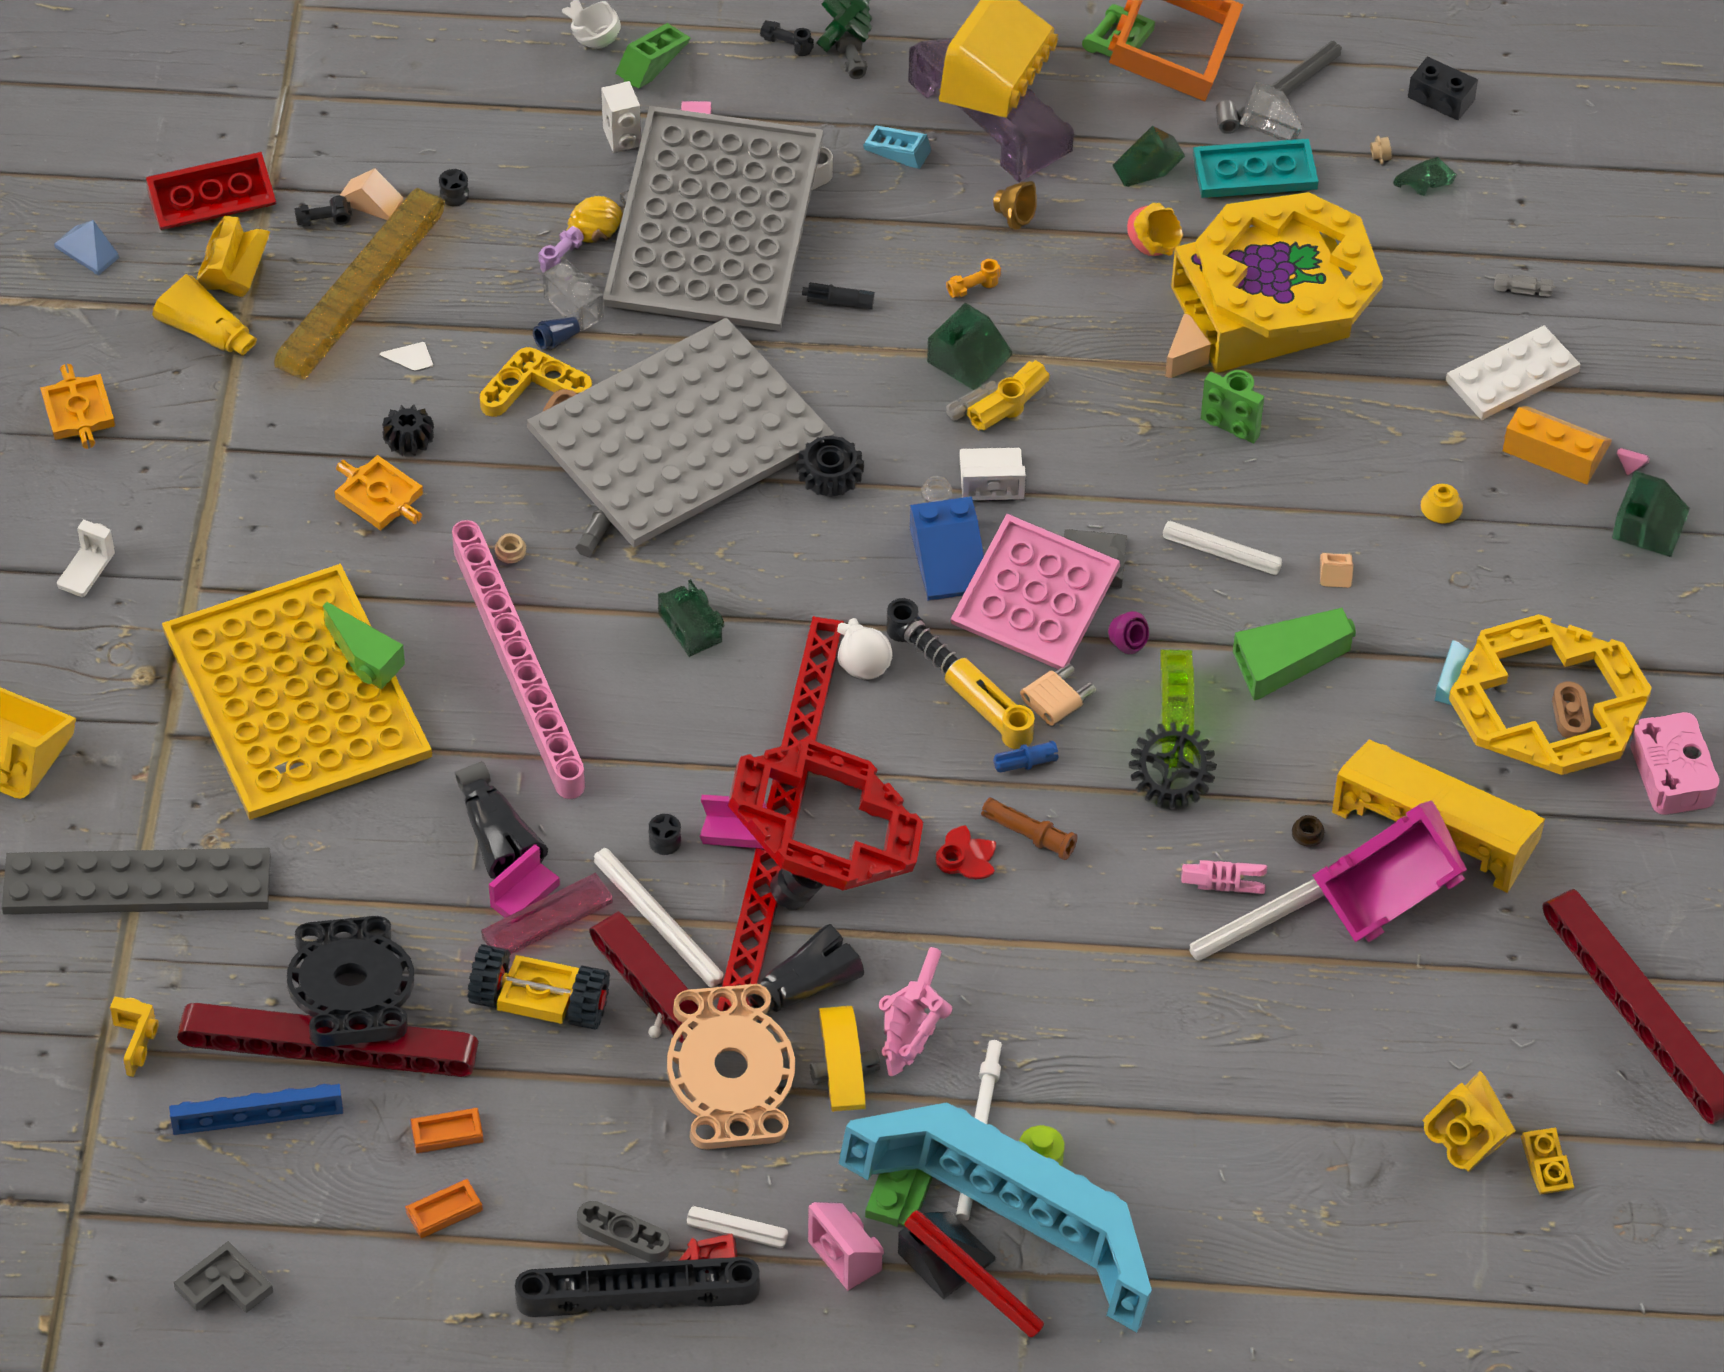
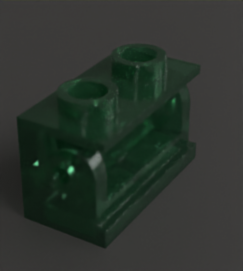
(691, 618)

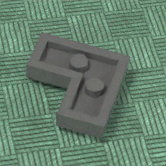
(224, 1271)

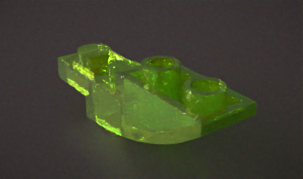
(1177, 697)

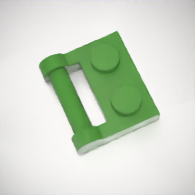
(1139, 33)

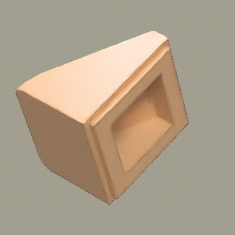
(1336, 570)

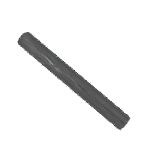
(1305, 70)

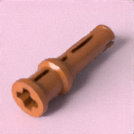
(1042, 833)

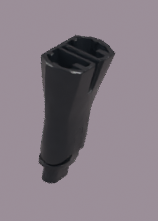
(498, 828)
(812, 969)

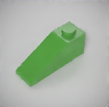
(650, 55)
(368, 651)

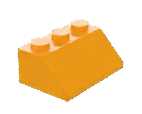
(1554, 444)

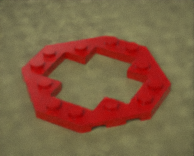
(774, 829)

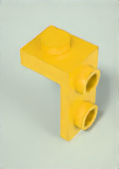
(137, 1016)

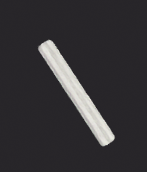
(1222, 547)

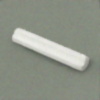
(738, 1226)

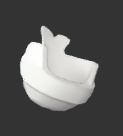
(594, 25)
(863, 650)

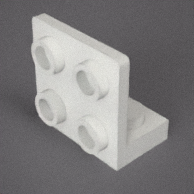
(992, 473)

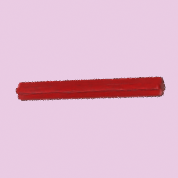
(974, 1273)

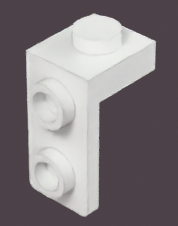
(90, 560)

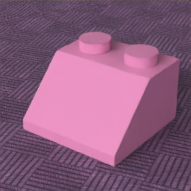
(843, 1243)

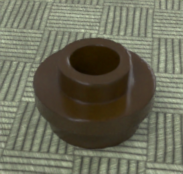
(1308, 824)

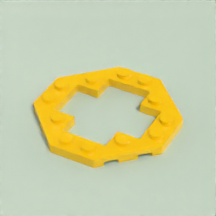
(1304, 312)
(1527, 740)

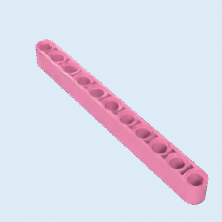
(518, 660)

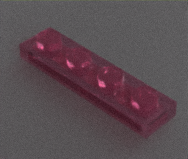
(548, 915)

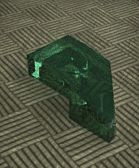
(1426, 174)

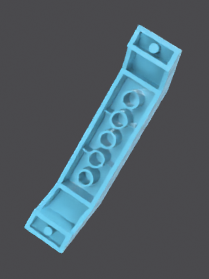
(1014, 1184)

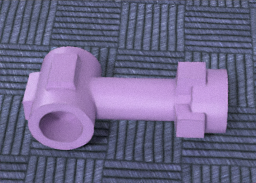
(550, 255)

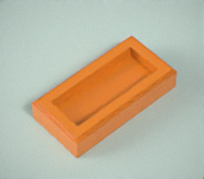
(447, 1130)
(444, 1208)

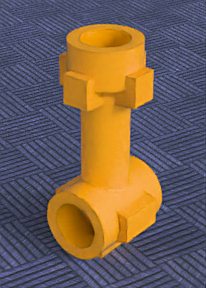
(986, 277)

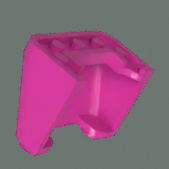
(1392, 872)

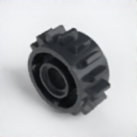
(830, 466)

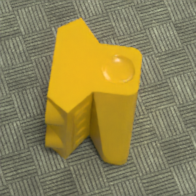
(232, 257)
(1469, 1123)

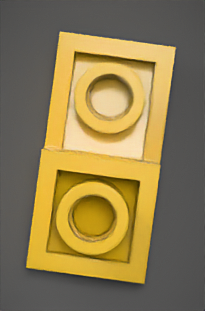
(1546, 1161)

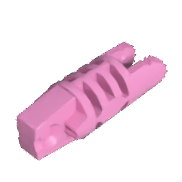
(1224, 876)

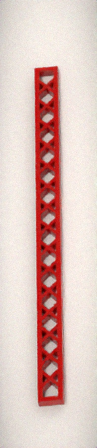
(795, 722)

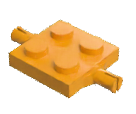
(77, 406)
(378, 492)

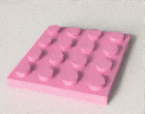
(1035, 592)

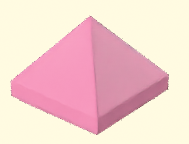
(1631, 460)

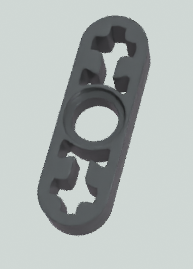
(618, 1218)

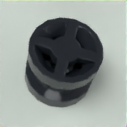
(454, 187)
(659, 828)

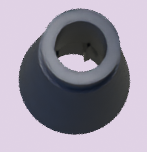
(554, 332)

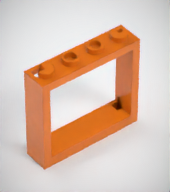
(1167, 72)

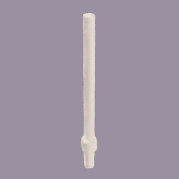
(989, 1076)

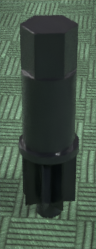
(838, 295)

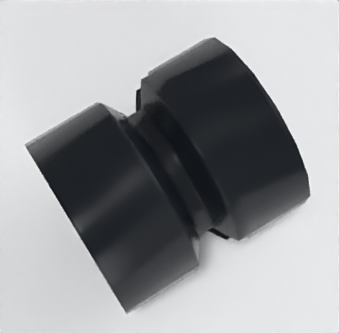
(793, 890)

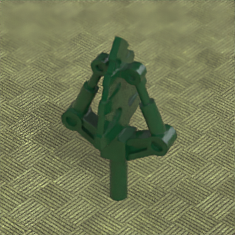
(848, 16)

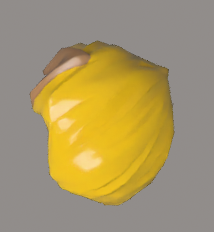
(596, 218)

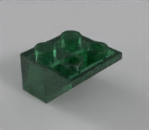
(968, 347)
(1650, 515)

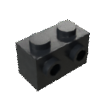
(1442, 88)

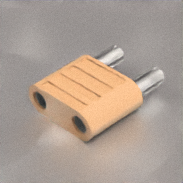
(1053, 696)

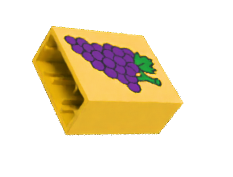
(1276, 274)

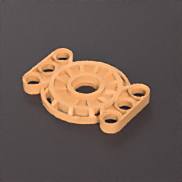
(725, 1100)

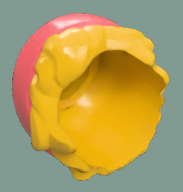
(1154, 230)

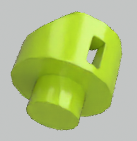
(1045, 1141)

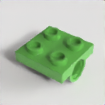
(1233, 404)

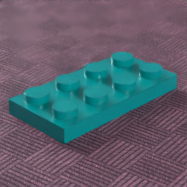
(1255, 168)

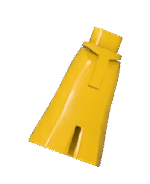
(197, 312)

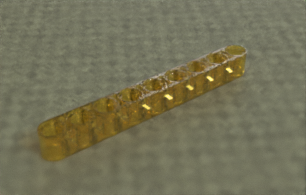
(359, 284)

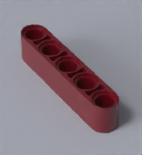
(641, 968)

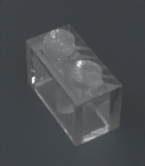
(573, 294)

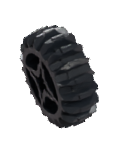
(1187, 770)

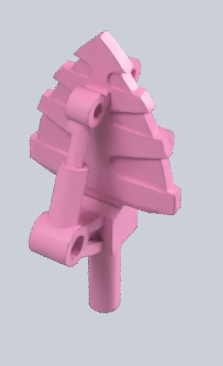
(905, 1018)

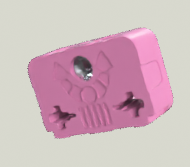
(1674, 763)

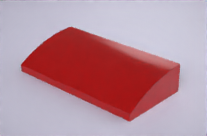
(210, 191)

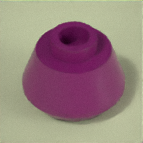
(1129, 632)

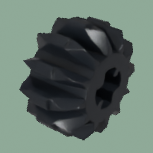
(408, 430)

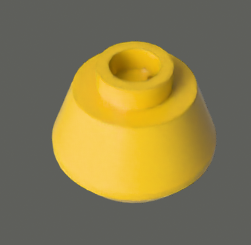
(1442, 504)

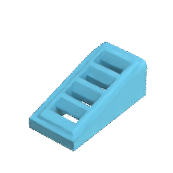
(912, 155)

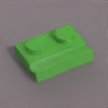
(898, 1196)

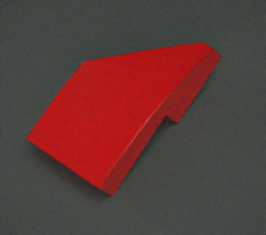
(711, 1248)

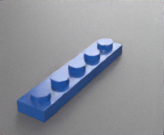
(256, 1109)

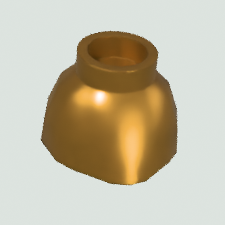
(1017, 203)

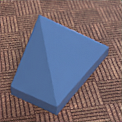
(88, 247)

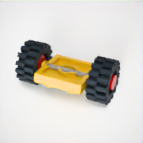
(538, 988)

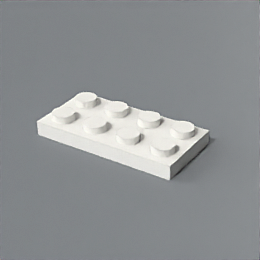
(1512, 372)

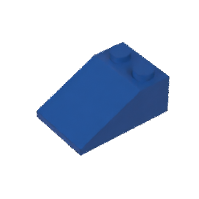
(946, 545)

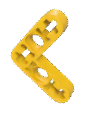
(531, 372)

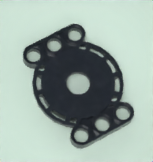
(341, 1005)

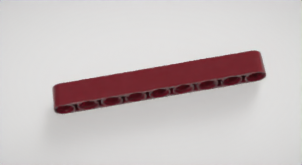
(1638, 1003)
(289, 1037)

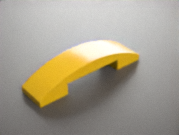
(842, 1058)

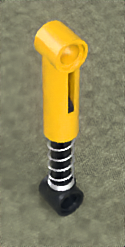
(1011, 720)

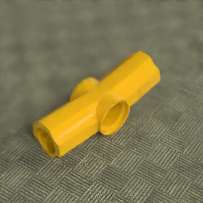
(1009, 397)

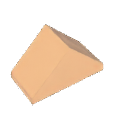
(372, 195)
(1188, 350)

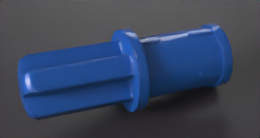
(1026, 757)

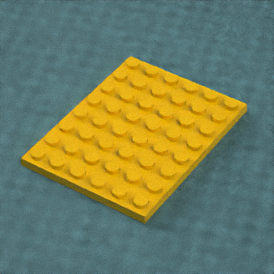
(284, 690)

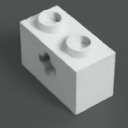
(621, 116)

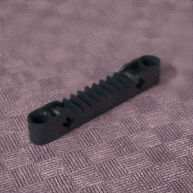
(637, 1284)

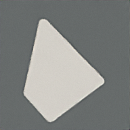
(411, 356)

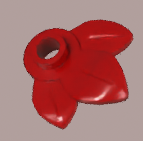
(970, 854)

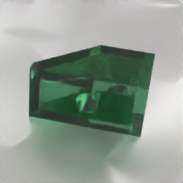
(1149, 158)

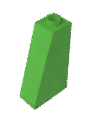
(1290, 649)

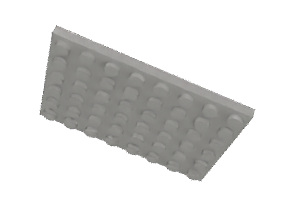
(713, 218)
(678, 431)

